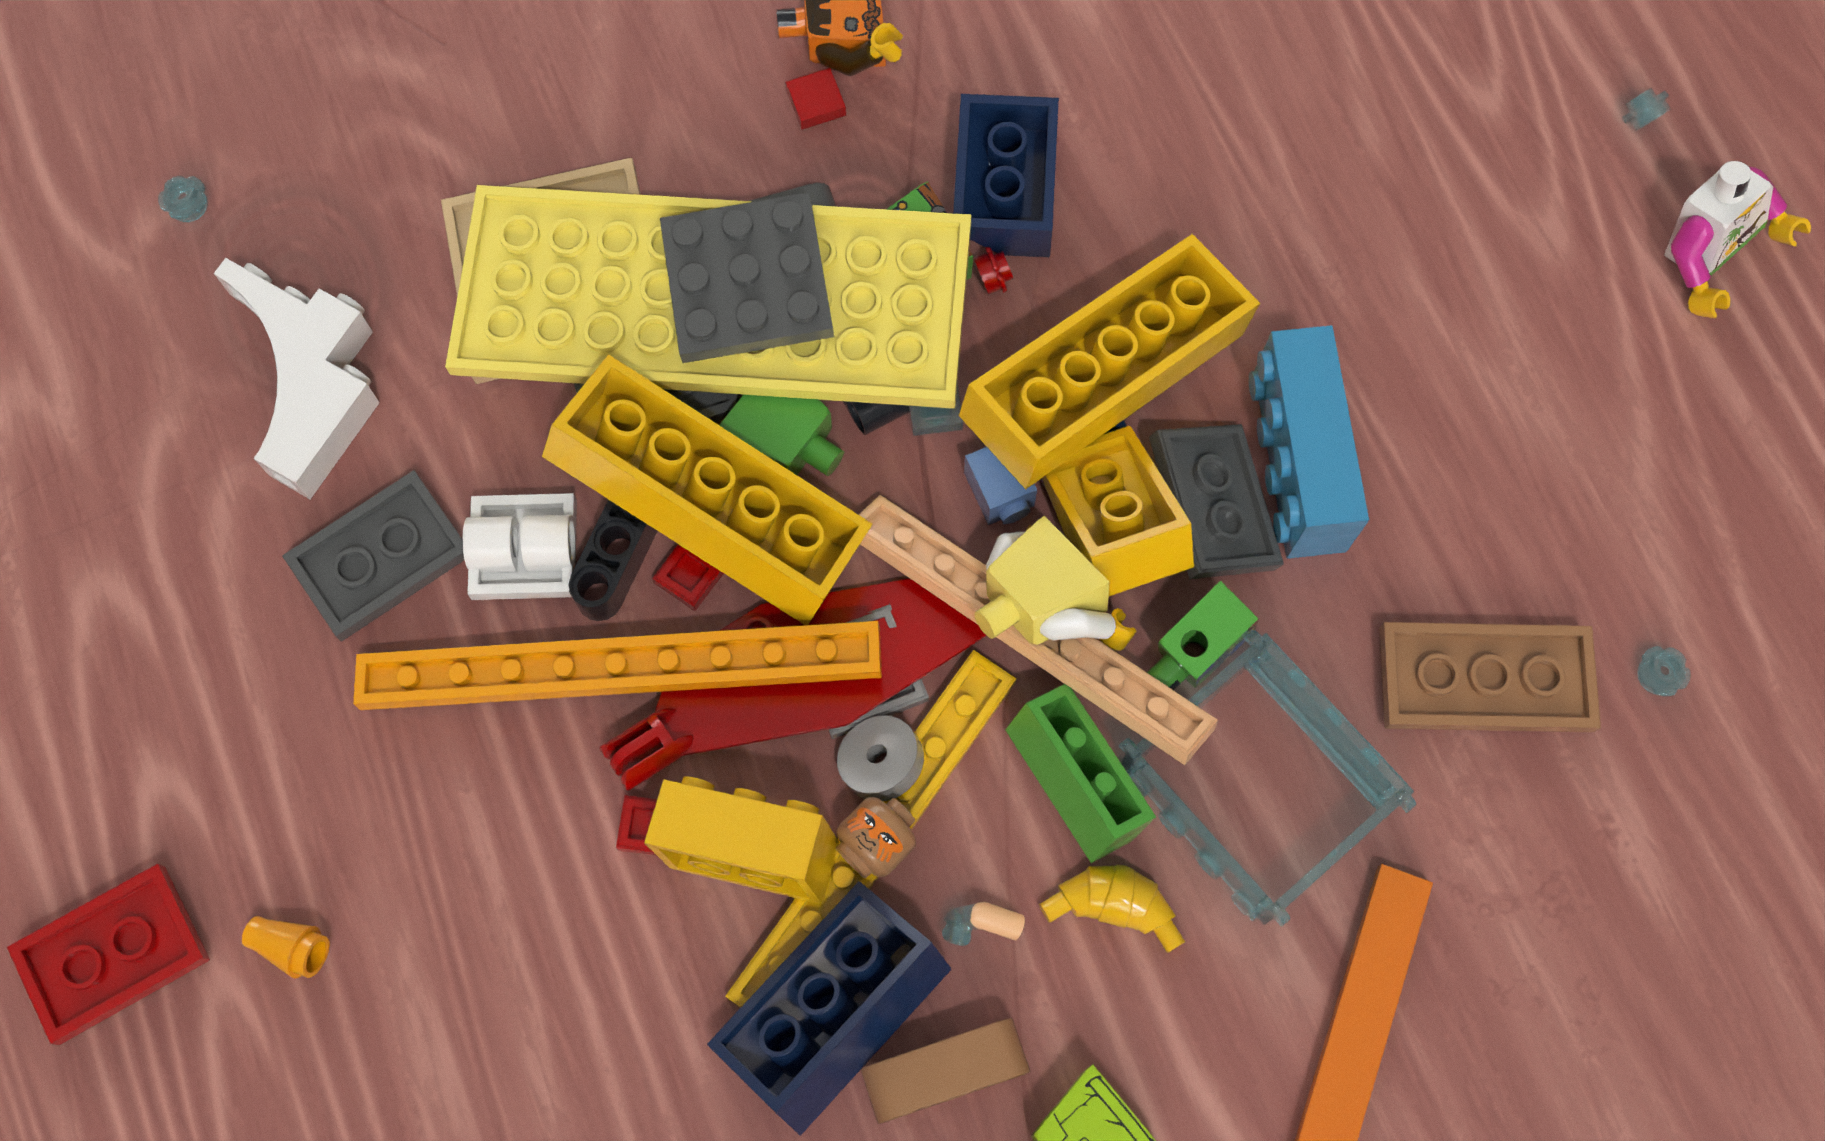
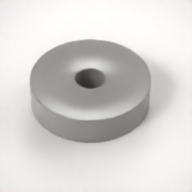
(866, 743)

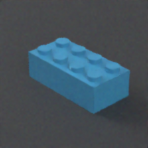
(1308, 443)

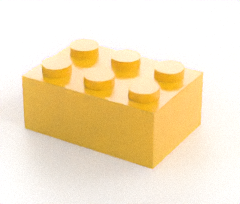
(743, 839)

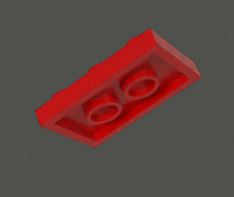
(107, 954)

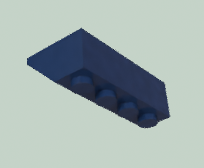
(830, 1007)

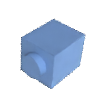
(997, 489)

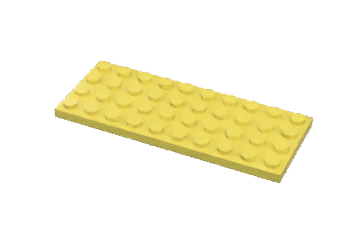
(585, 275)

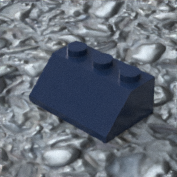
(1007, 171)

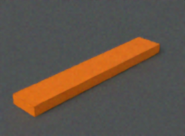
(1365, 1007)

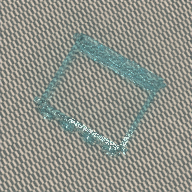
(1324, 726)

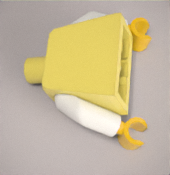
(1048, 591)

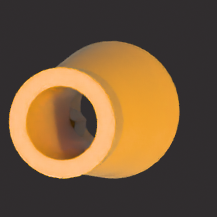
(289, 946)

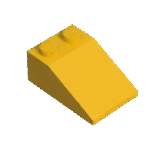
(1121, 512)

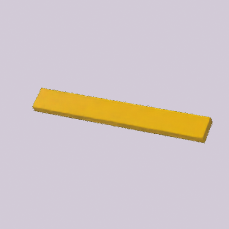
(945, 739)

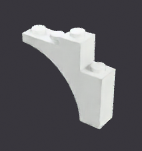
(318, 392)

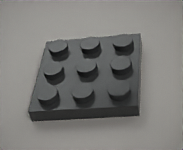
(746, 277)

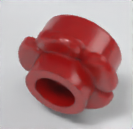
(993, 270)

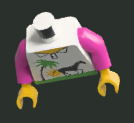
(1720, 223)

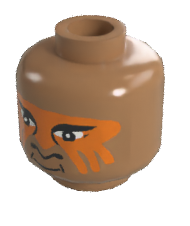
(876, 837)

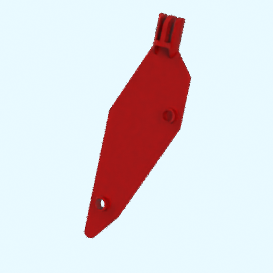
(722, 718)

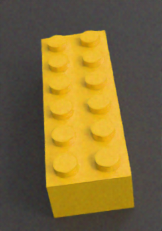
(1107, 360)
(705, 489)

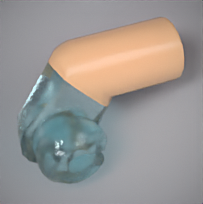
(981, 916)

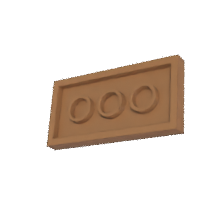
(1489, 677)

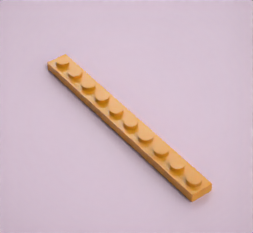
(618, 665)

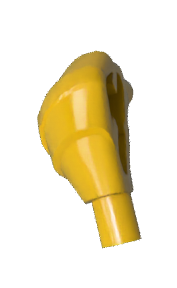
(1117, 898)

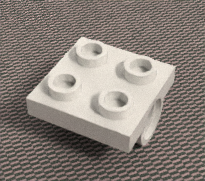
(520, 546)

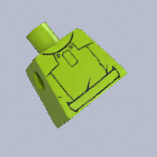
(1091, 1113)

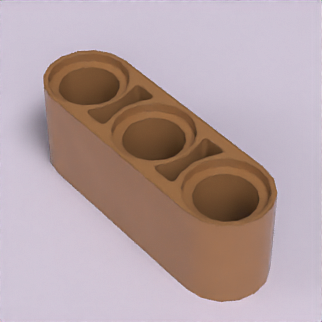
(945, 1070)

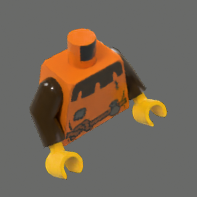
(843, 33)

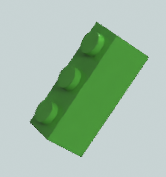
(1079, 772)

